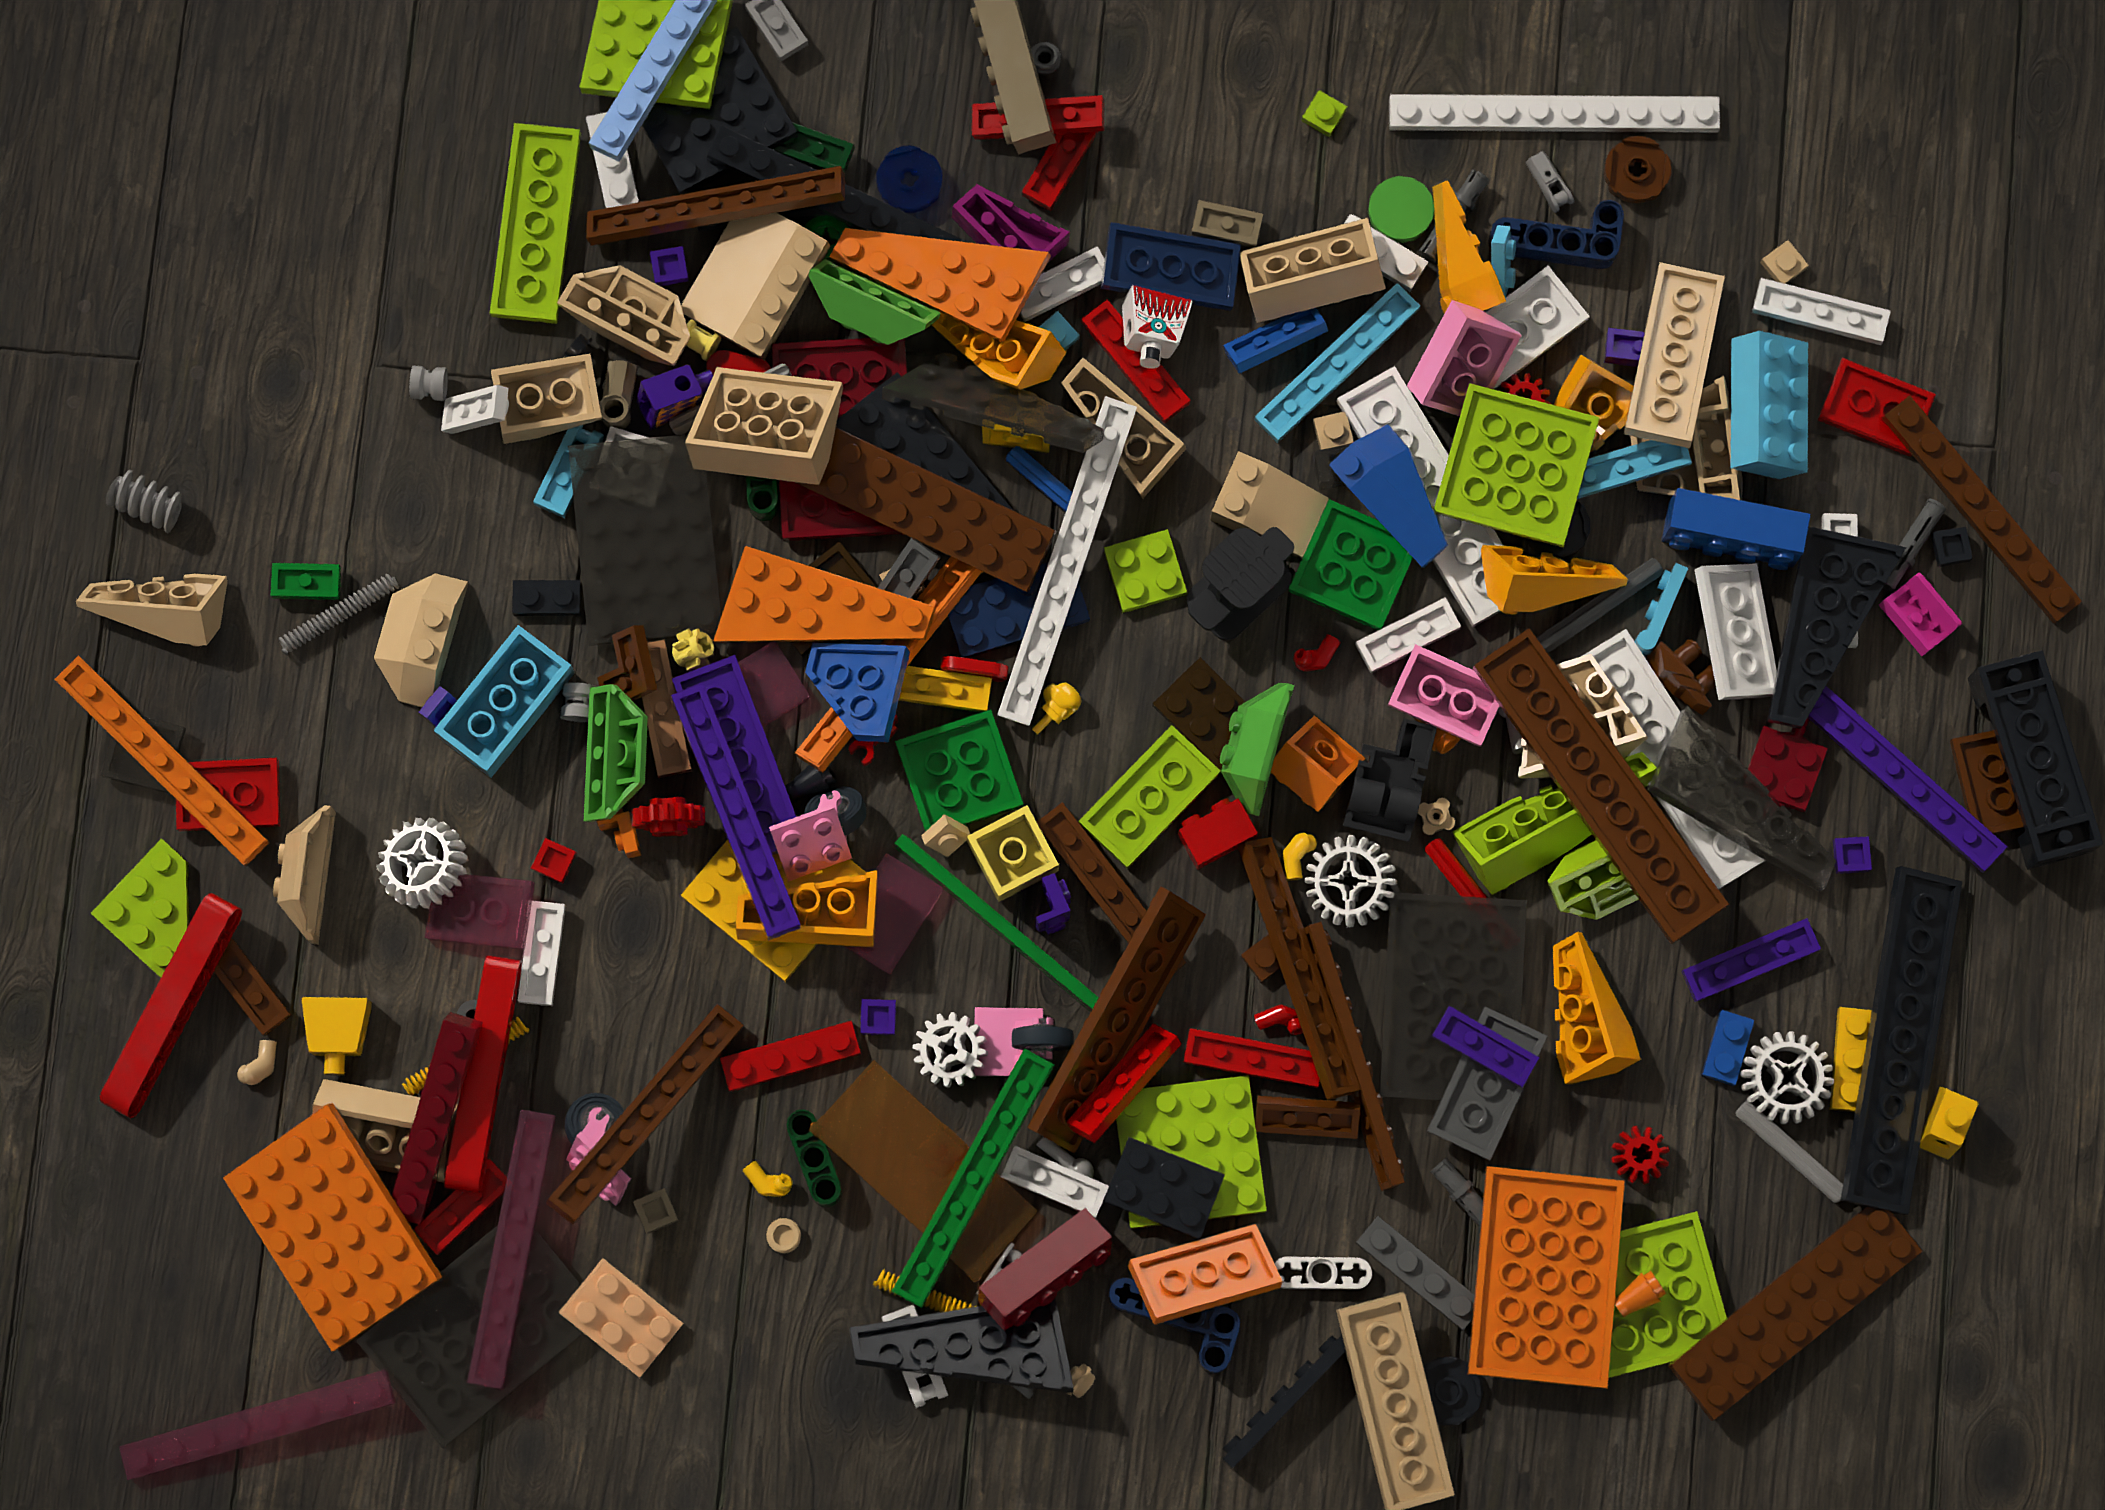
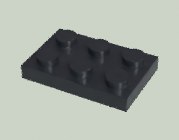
(1164, 1188)

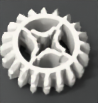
(428, 879)
(1350, 897)
(1799, 1087)

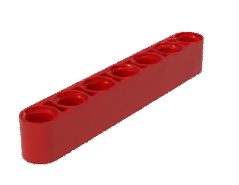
(171, 1005)
(483, 1079)

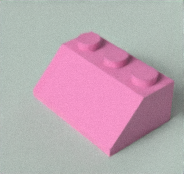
(1463, 350)
(1445, 696)

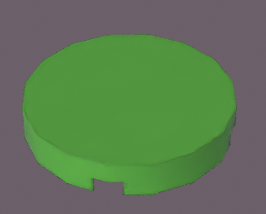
(1401, 208)

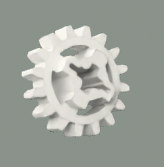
(942, 1064)

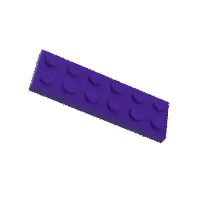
(745, 740)

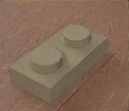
(1227, 224)

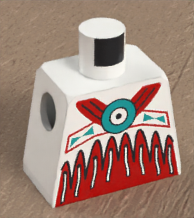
(1153, 323)

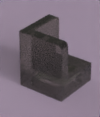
(1324, 473)

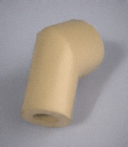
(260, 1067)

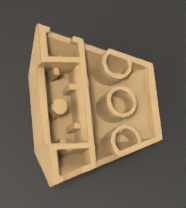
(1708, 452)
(1603, 703)

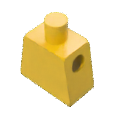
(335, 1029)
(1947, 1122)

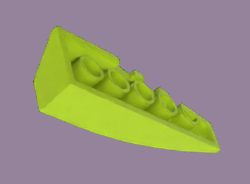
(1529, 832)

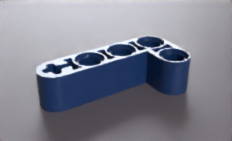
(1555, 234)
(1204, 1326)

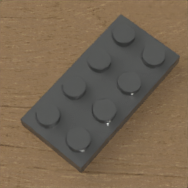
(1479, 1100)

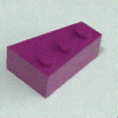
(998, 222)

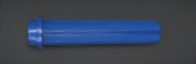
(1039, 477)

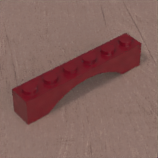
(434, 1115)

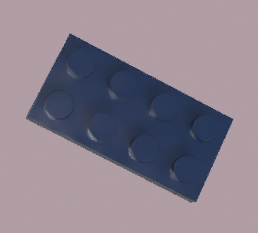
(1171, 264)
(998, 613)

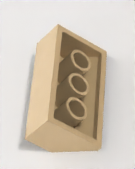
(1312, 270)
(378, 1122)

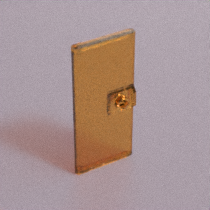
(912, 1162)

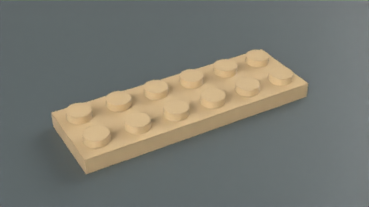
(1674, 355)
(1395, 1402)

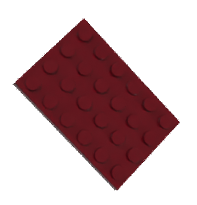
(861, 368)

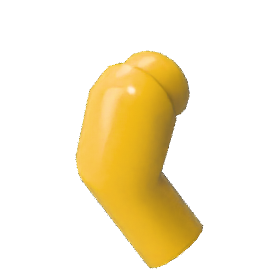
(1294, 853)
(768, 1184)

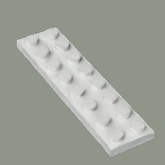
(1390, 402)
(1657, 717)

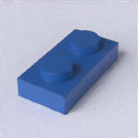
(1727, 1047)

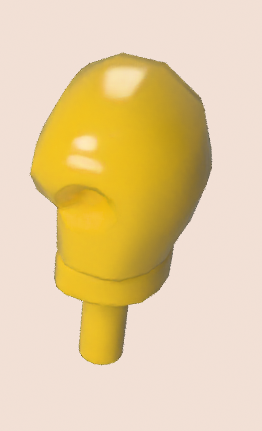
(1061, 702)

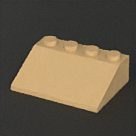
(754, 280)
(765, 426)

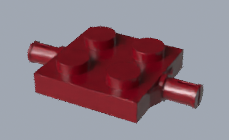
(1787, 766)

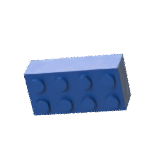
(1735, 528)

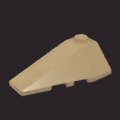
(173, 610)

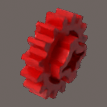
(668, 816)

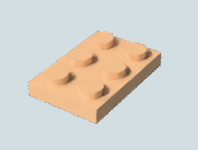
(621, 1317)

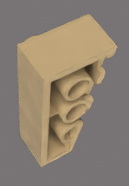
(1149, 445)

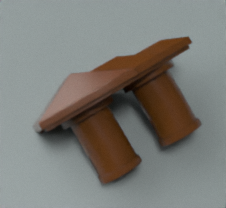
(1678, 678)

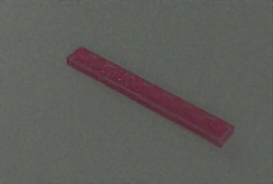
(511, 1249)
(257, 1424)

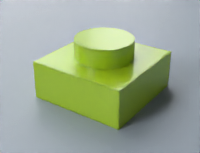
(1324, 113)

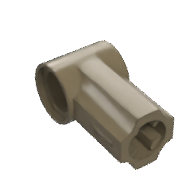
(618, 392)

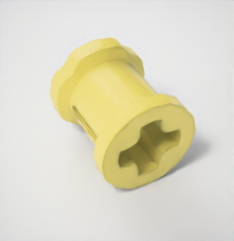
(702, 341)

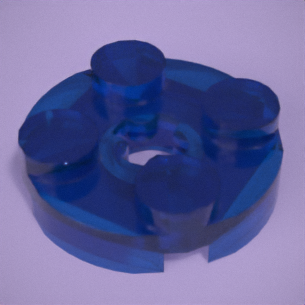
(920, 164)

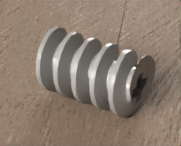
(144, 501)

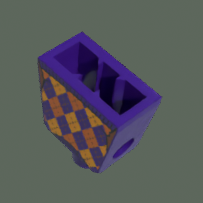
(671, 394)

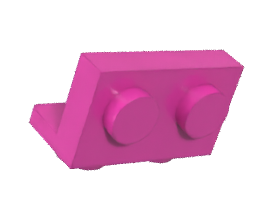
(1920, 614)

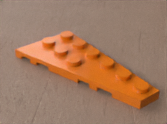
(960, 279)
(801, 603)

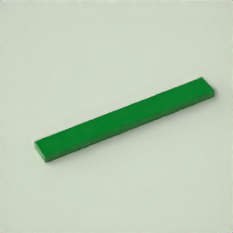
(996, 922)
(973, 1178)

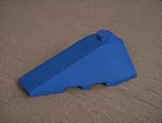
(1386, 481)

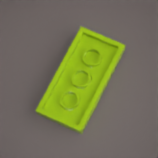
(1149, 797)

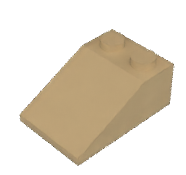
(548, 397)
(1264, 498)

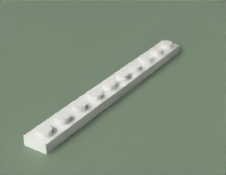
(1554, 113)
(1066, 563)

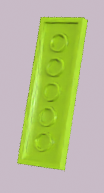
(535, 223)

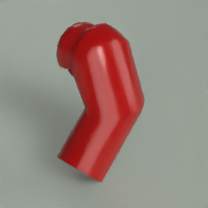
(1318, 658)
(1279, 1014)

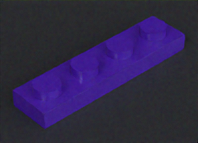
(1751, 960)

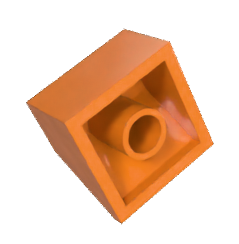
(1315, 763)

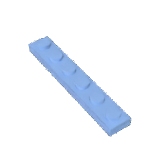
(650, 77)

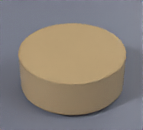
(783, 1235)

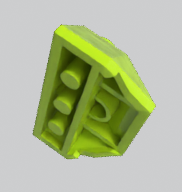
(1589, 883)

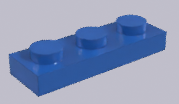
(1274, 339)

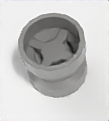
(425, 383)
(576, 702)

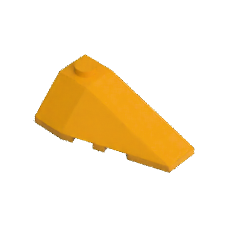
(1460, 268)
(1023, 360)
(1597, 393)
(1535, 583)
(1592, 1025)

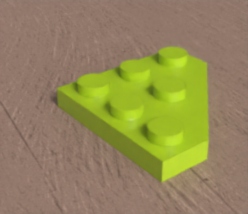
(150, 907)

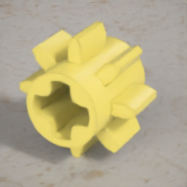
(692, 649)

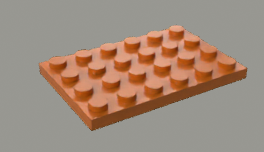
(332, 1227)
(1546, 1277)

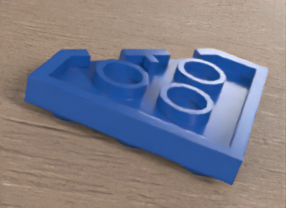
(860, 684)

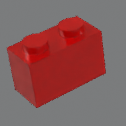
(1217, 832)

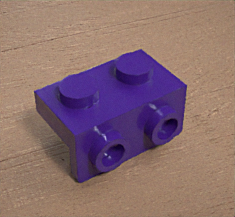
(1058, 898)

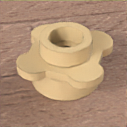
(1432, 825)
(1081, 1379)

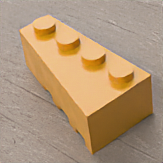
(828, 913)

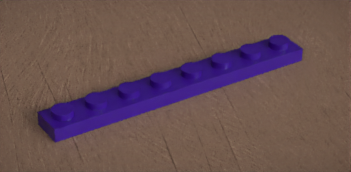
(1906, 780)
(736, 812)

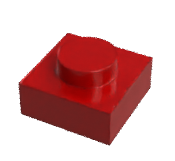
(553, 860)

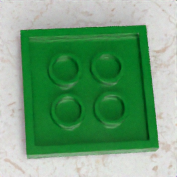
(1352, 566)
(960, 771)

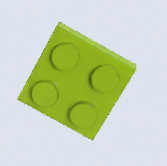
(1145, 571)

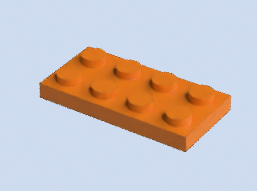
(1205, 1274)

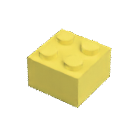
(1012, 853)

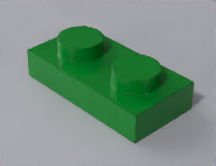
(305, 581)

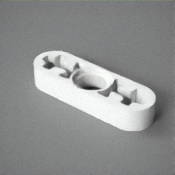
(1347, 1265)

